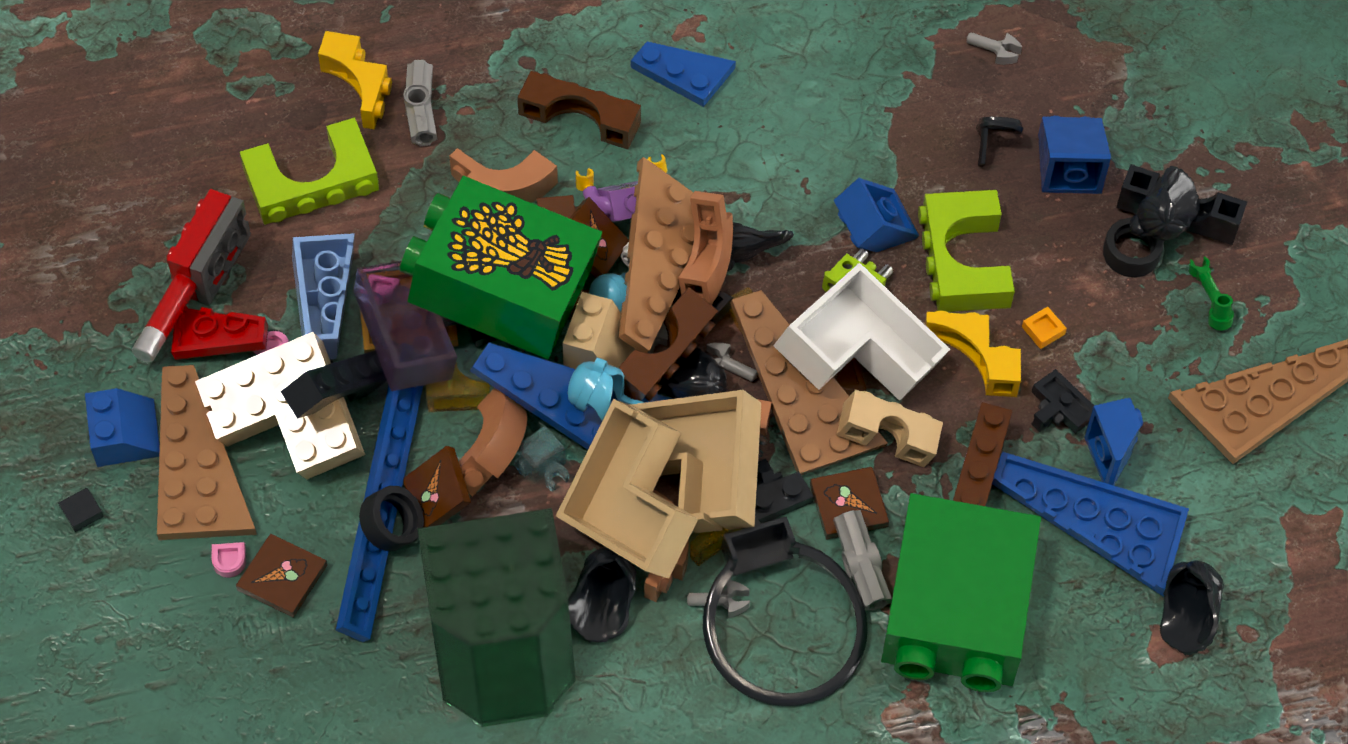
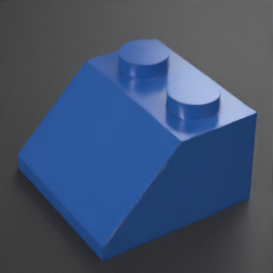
(874, 216)
(121, 426)
(1112, 437)

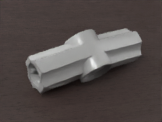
(418, 103)
(862, 560)

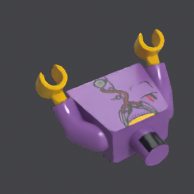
(615, 200)

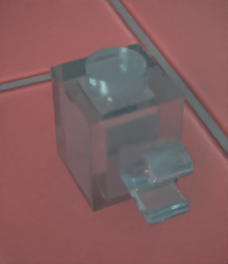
(541, 458)

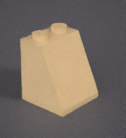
(594, 333)

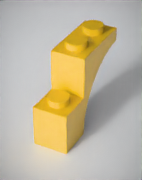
(344, 58)
(970, 334)

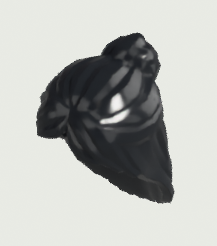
(1167, 207)
(750, 242)
(696, 376)
(602, 596)
(1191, 606)

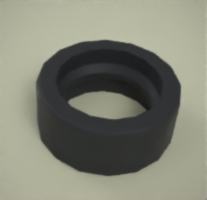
(1126, 265)
(374, 527)

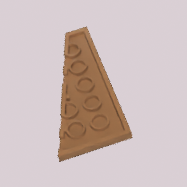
(657, 251)
(1262, 400)
(803, 413)
(195, 475)

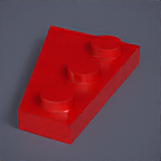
(211, 333)

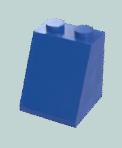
(1073, 155)

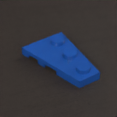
(683, 71)

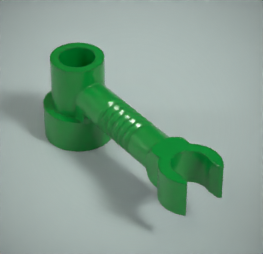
(1221, 311)

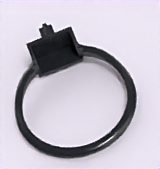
(763, 547)

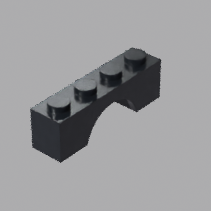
(1217, 217)
(323, 385)

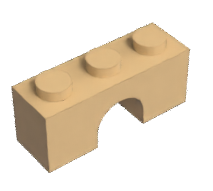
(914, 432)

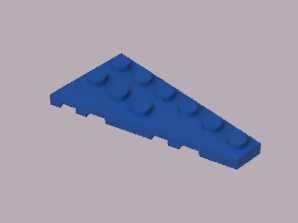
(541, 389)
(1118, 524)

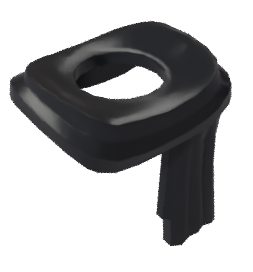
(994, 123)

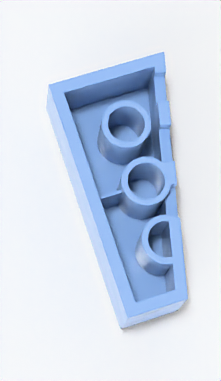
(321, 283)

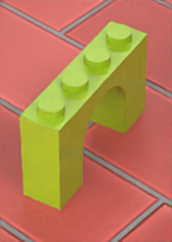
(283, 198)
(954, 284)

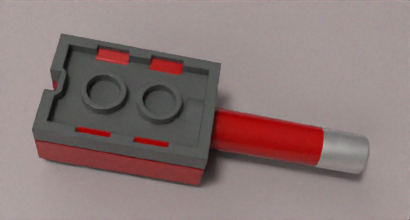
(197, 265)

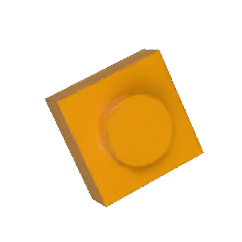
(1044, 327)

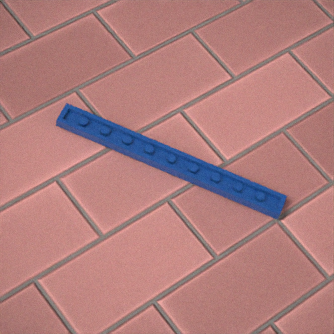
(387, 469)

